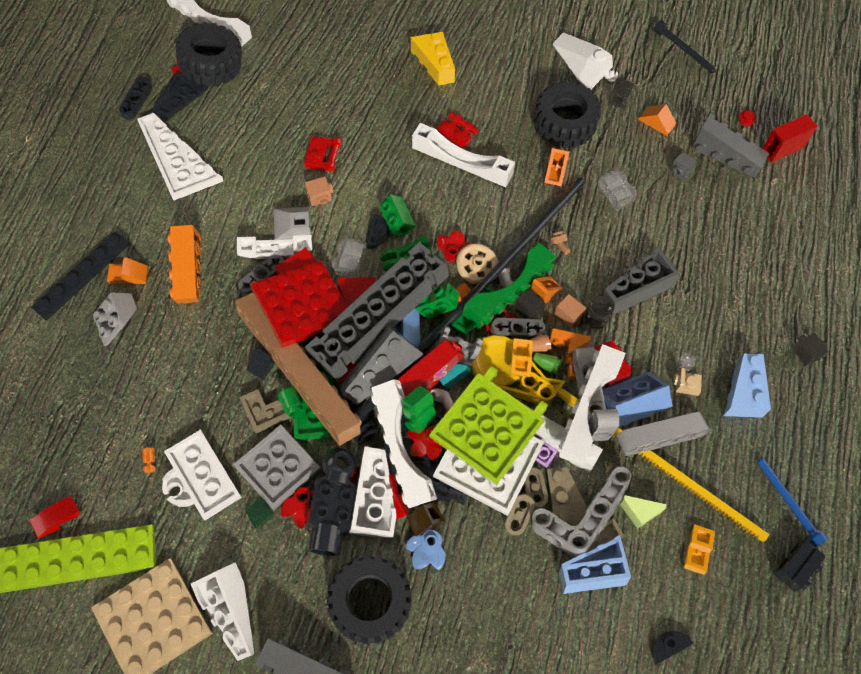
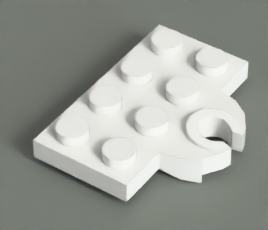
(199, 477)

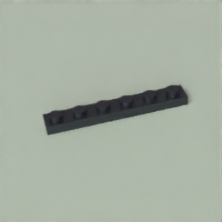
(80, 276)

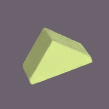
(641, 510)

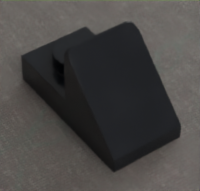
(260, 363)

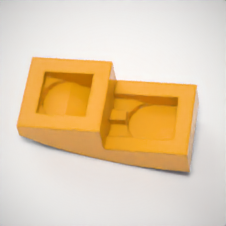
(521, 357)
(698, 549)

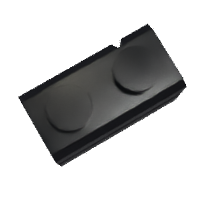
(800, 566)

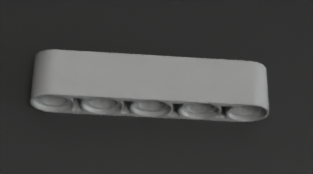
(662, 433)

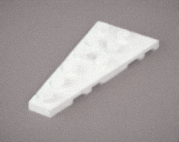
(178, 163)

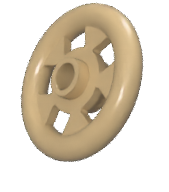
(473, 249)

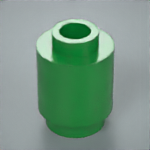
(290, 401)

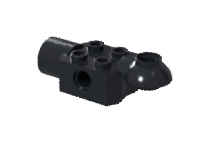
(331, 503)

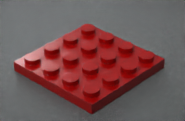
(299, 302)

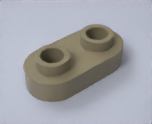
(536, 488)
(519, 513)

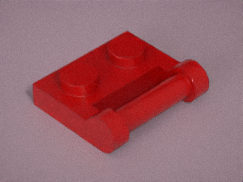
(317, 153)

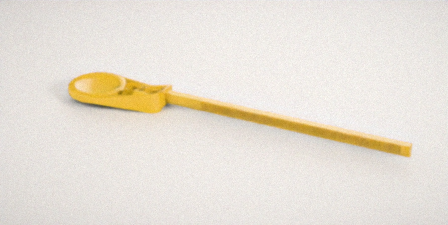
(497, 352)

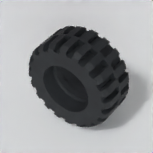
(213, 39)
(572, 98)
(342, 585)

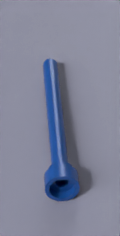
(815, 536)

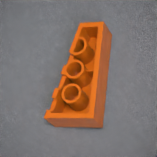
(184, 264)

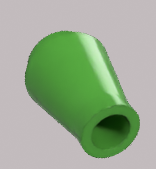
(550, 363)

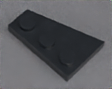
(177, 96)

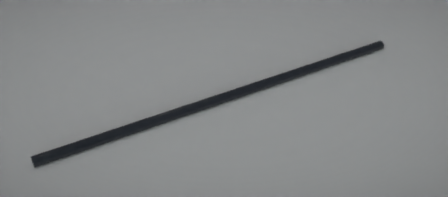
(485, 282)

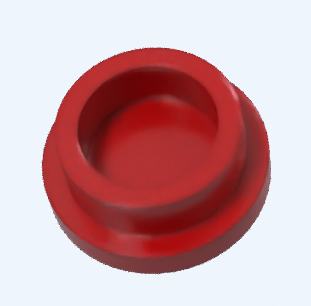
(747, 118)

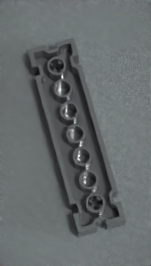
(380, 305)

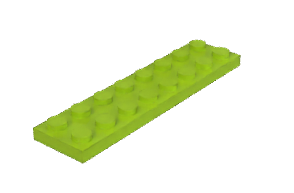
(77, 558)

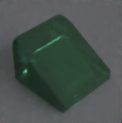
(259, 513)

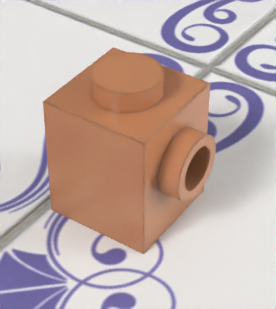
(319, 191)
(569, 310)

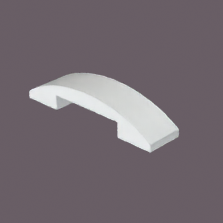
(264, 249)

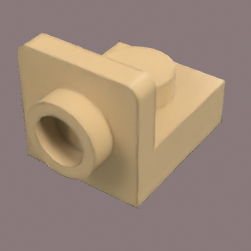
(687, 382)

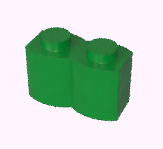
(418, 410)

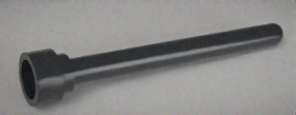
(661, 28)

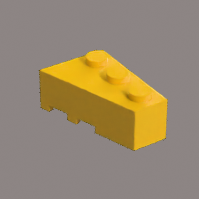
(435, 56)

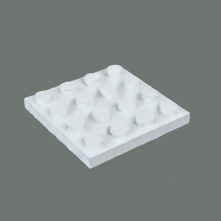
(500, 497)

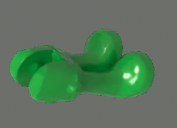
(393, 255)

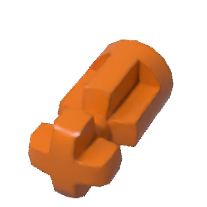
(570, 369)
(148, 457)

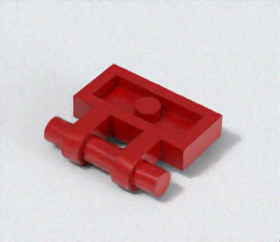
(454, 134)

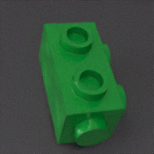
(397, 215)
(440, 300)

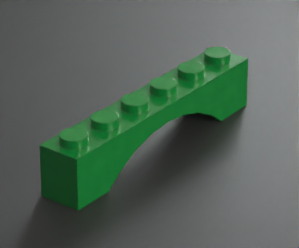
(484, 306)

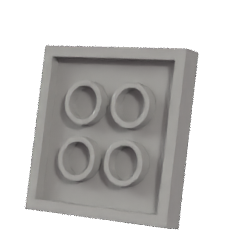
(277, 467)

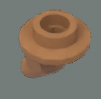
(559, 238)

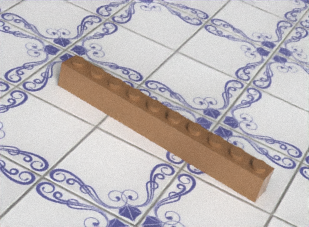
(302, 374)

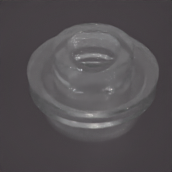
(686, 361)

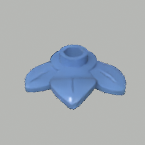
(426, 553)

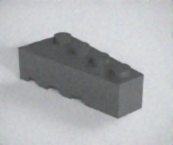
(279, 659)

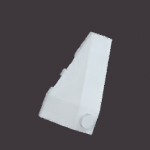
(584, 59)
(374, 504)
(226, 601)

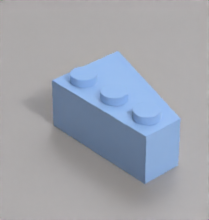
(749, 388)
(596, 569)

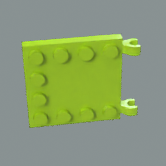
(488, 427)

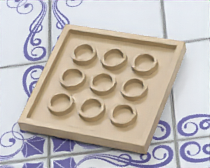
(151, 620)

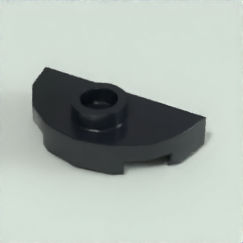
(378, 232)
(669, 644)

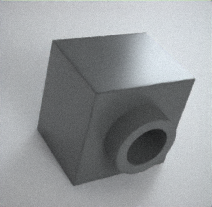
(683, 165)

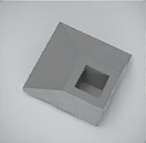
(291, 222)
(113, 315)

